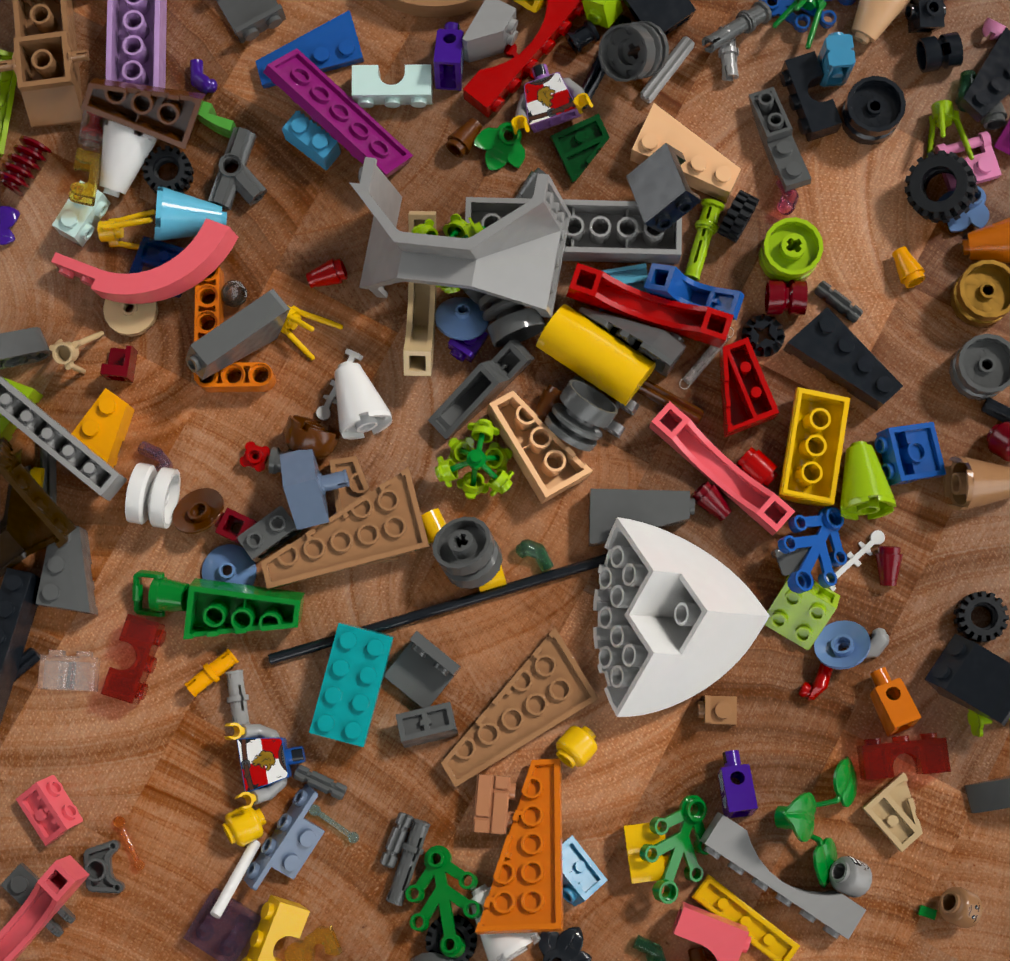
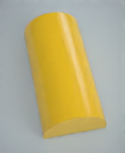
(595, 354)
(814, 447)

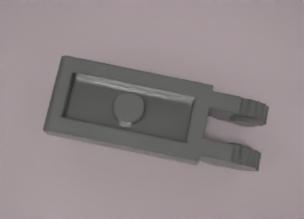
(20, 885)

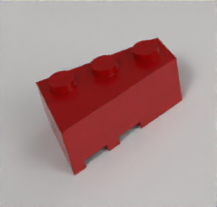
(743, 389)

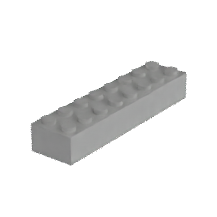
(596, 230)

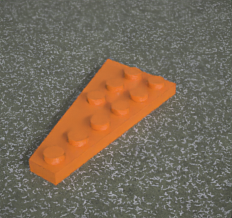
(529, 871)

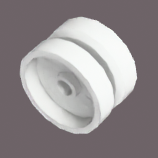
(152, 495)

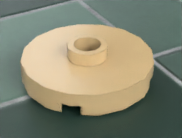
(133, 322)

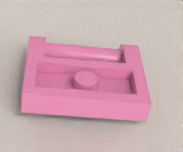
(983, 165)

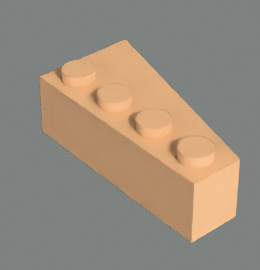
(704, 166)
(536, 449)

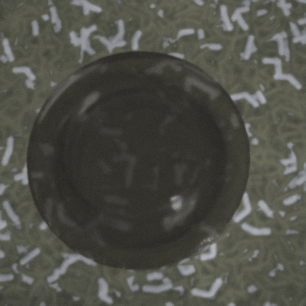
(233, 293)

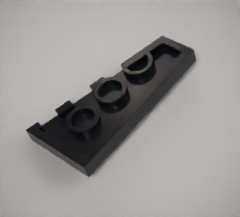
(991, 82)

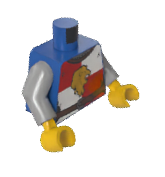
(263, 761)

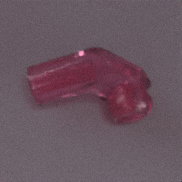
(788, 200)

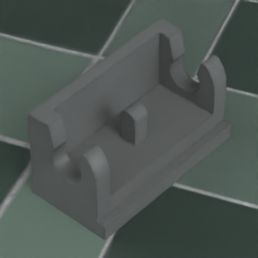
(426, 725)

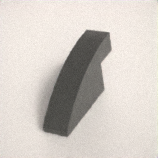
(480, 388)
(989, 795)

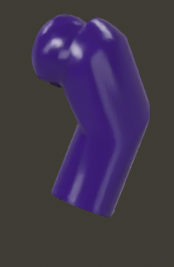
(200, 80)

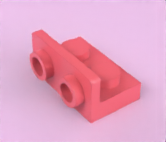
(49, 809)

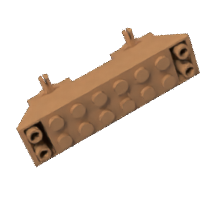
(47, 61)

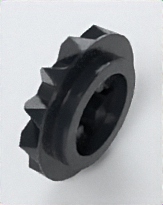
(776, 332)

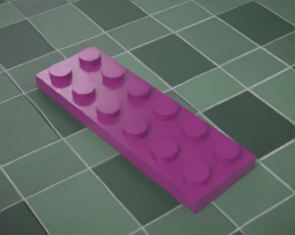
(336, 112)

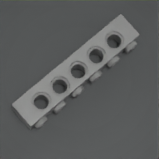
(59, 442)

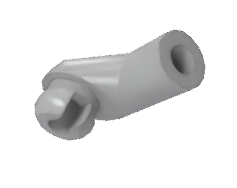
(879, 641)

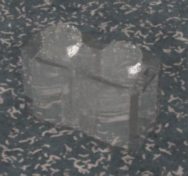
(69, 672)

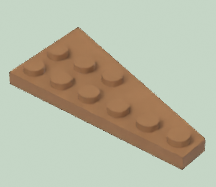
(364, 532)
(533, 701)

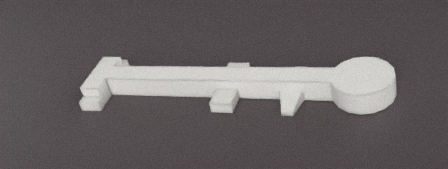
(323, 412)
(876, 538)

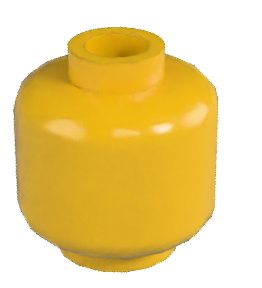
(576, 746)
(244, 826)

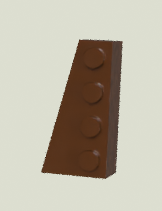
(145, 108)

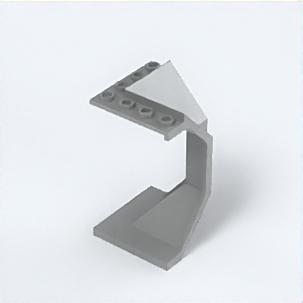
(509, 259)

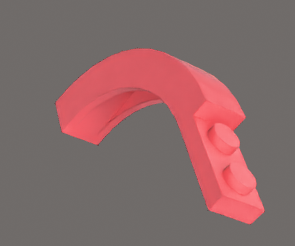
(163, 282)

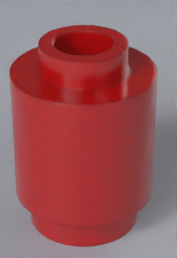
(758, 466)

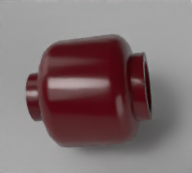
(999, 440)

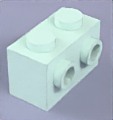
(78, 220)

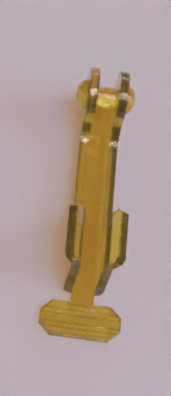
(86, 192)

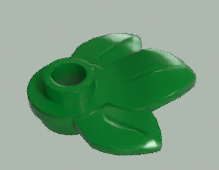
(500, 150)

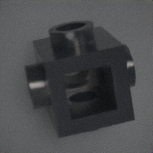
(925, 15)

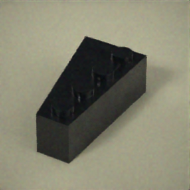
(843, 359)

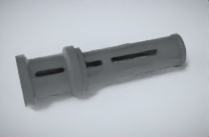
(744, 23)

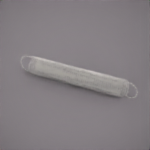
(704, 359)

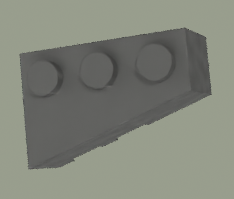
(67, 576)

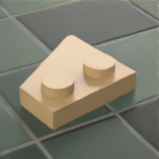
(895, 813)

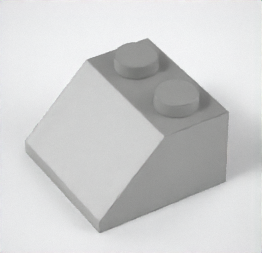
(490, 31)

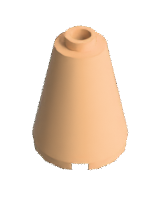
(874, 17)

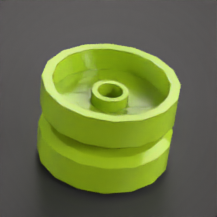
(805, 248)

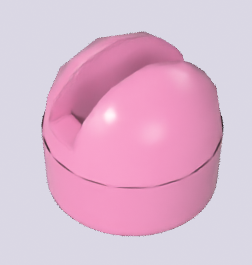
(994, 27)

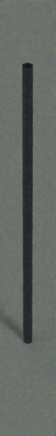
(446, 606)

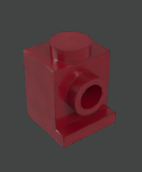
(228, 520)

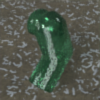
(537, 551)
(653, 951)

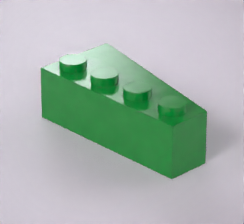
(239, 608)

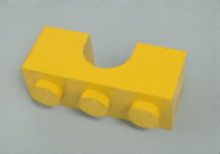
(278, 920)

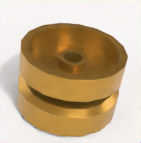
(982, 293)

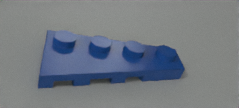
(327, 46)

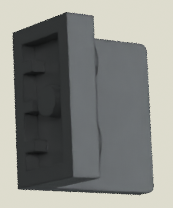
(422, 671)

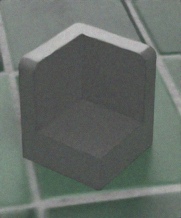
(789, 562)

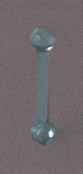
(315, 810)

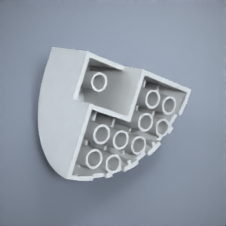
(667, 619)

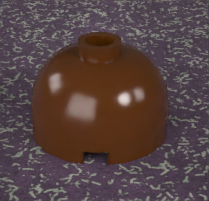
(307, 434)

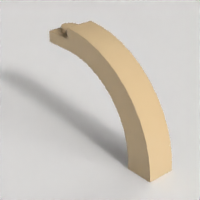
(421, 312)

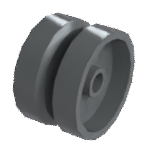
(968, 362)
(467, 552)

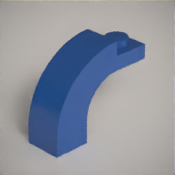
(673, 285)

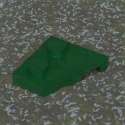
(580, 145)

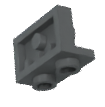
(268, 534)

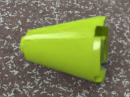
(864, 484)

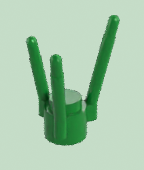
(808, 5)

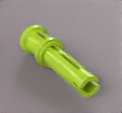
(705, 227)

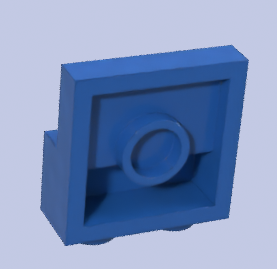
(910, 453)

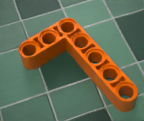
(215, 312)

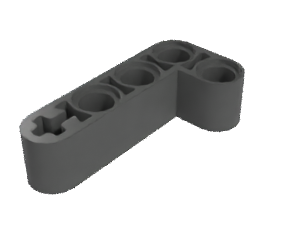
(23, 347)

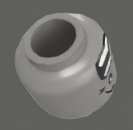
(850, 876)

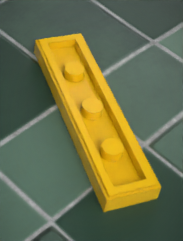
(763, 933)

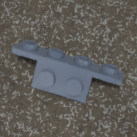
(289, 843)

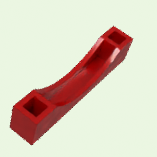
(493, 84)
(610, 294)

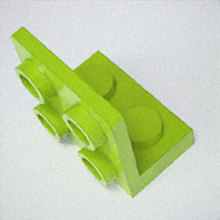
(802, 615)

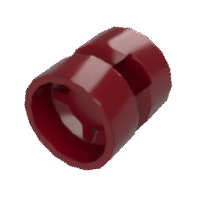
(786, 297)

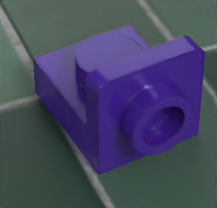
(466, 348)

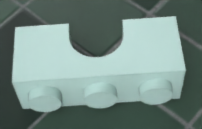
(412, 90)

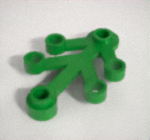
(680, 846)
(442, 897)

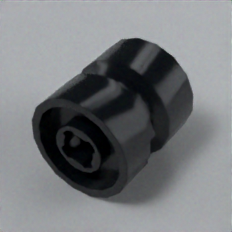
(944, 52)

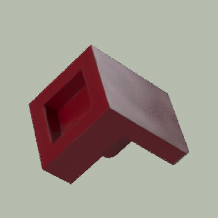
(120, 364)

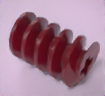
(22, 164)

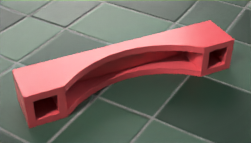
(742, 489)
(42, 904)

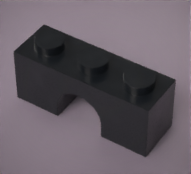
(815, 117)

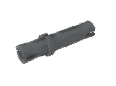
(411, 851)

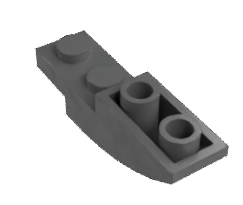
(778, 139)

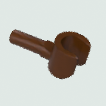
(698, 954)

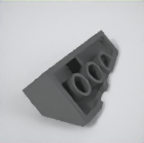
(653, 343)

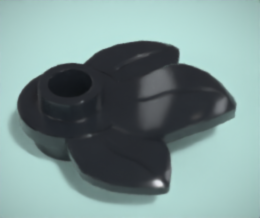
(564, 946)

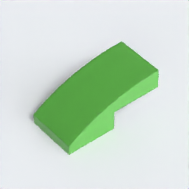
(218, 124)

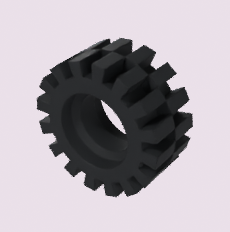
(162, 157)
(738, 216)
(996, 610)
(463, 926)

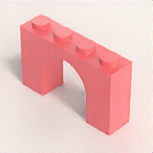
(720, 935)

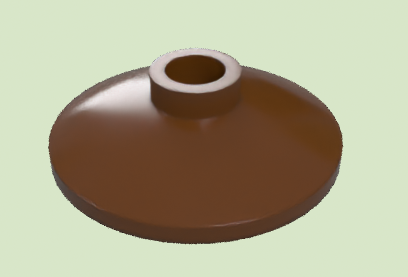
(198, 511)

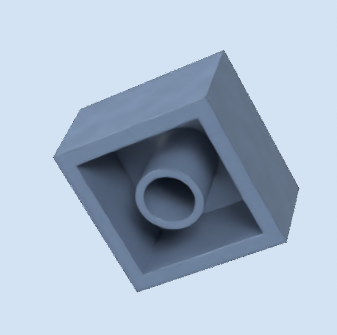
(307, 487)

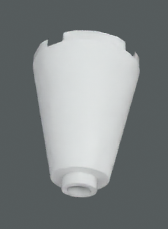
(122, 156)
(358, 403)
(501, 946)

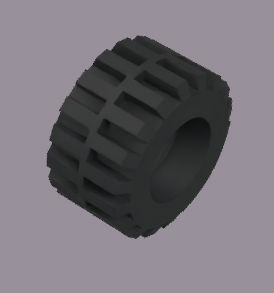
(929, 168)

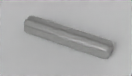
(673, 62)

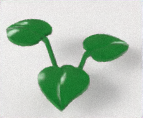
(800, 817)

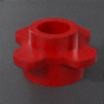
(259, 463)

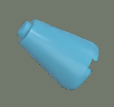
(183, 215)

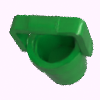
(162, 596)

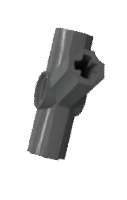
(241, 181)

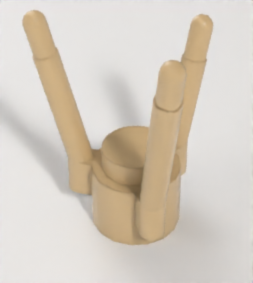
(68, 351)

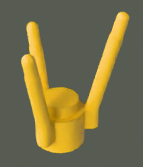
(113, 228)
(294, 319)

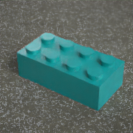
(351, 684)

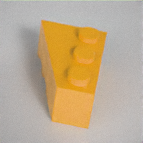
(105, 426)

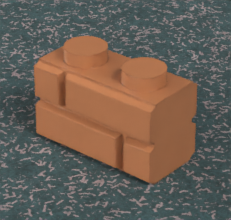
(492, 804)

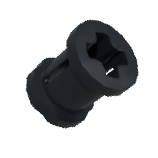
(582, 36)

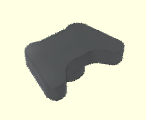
(99, 865)

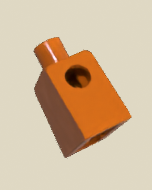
(894, 714)

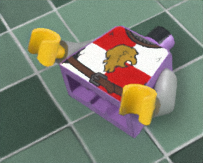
(548, 101)

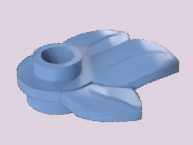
(977, 215)

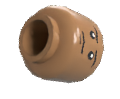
(960, 907)

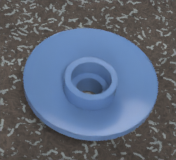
(460, 319)
(243, 567)
(839, 636)

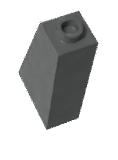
(238, 336)
(651, 507)

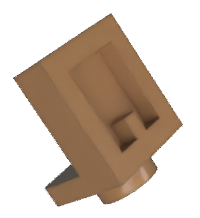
(718, 710)

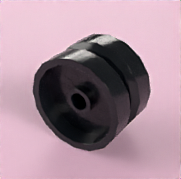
(872, 110)

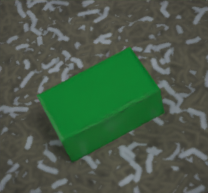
(927, 912)

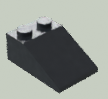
(973, 679)

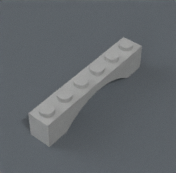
(830, 907)

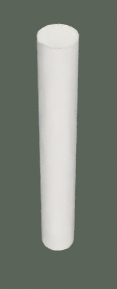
(235, 879)

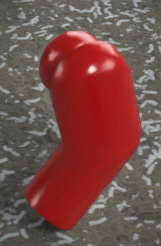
(820, 684)

